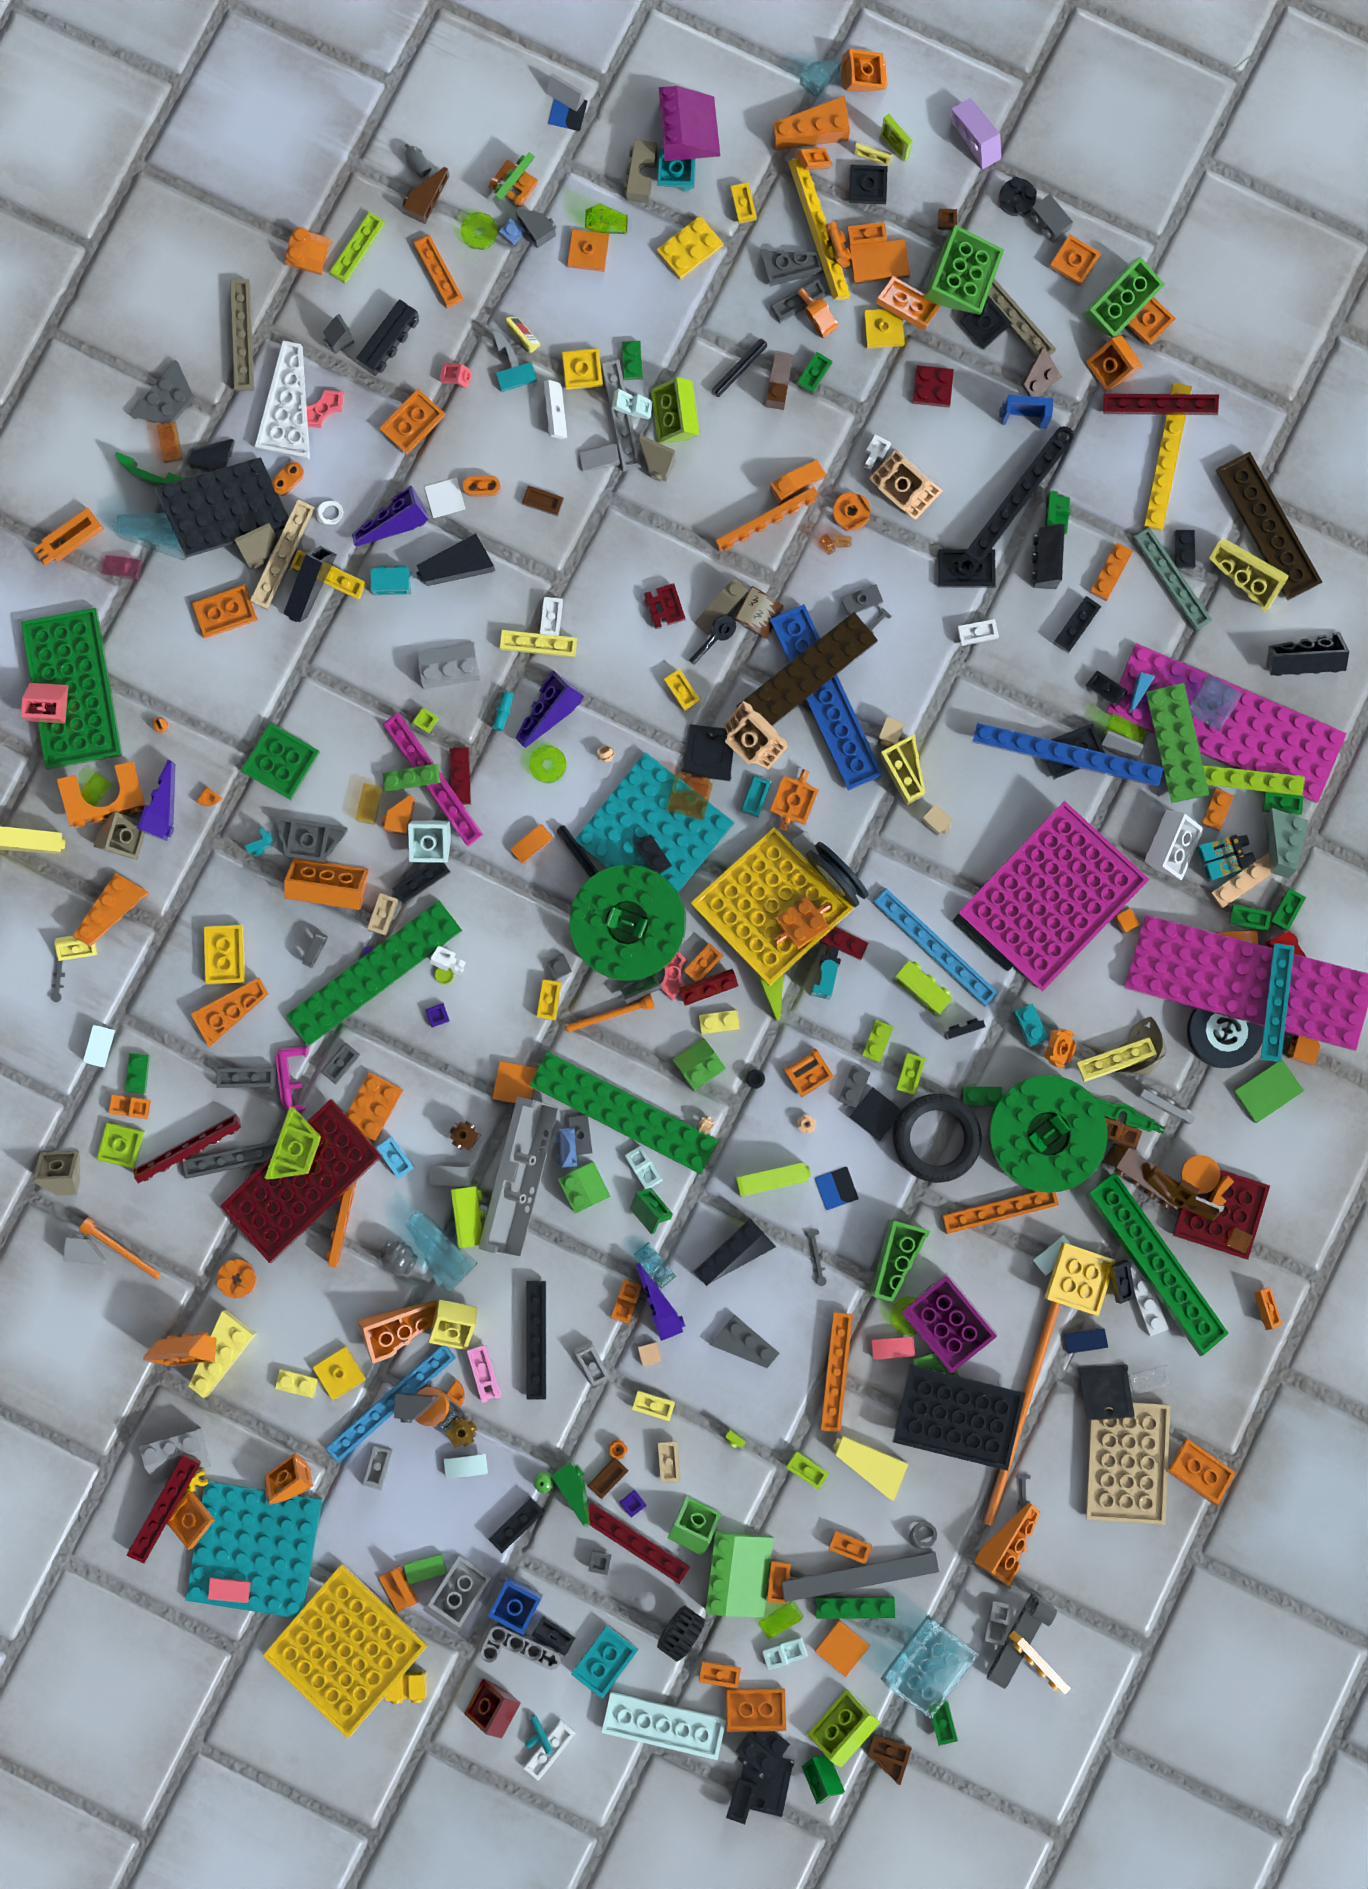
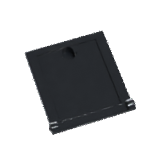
(708, 755)
(1106, 1388)
(771, 1791)

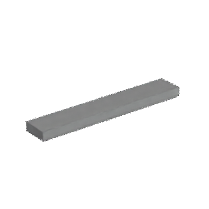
(622, 422)

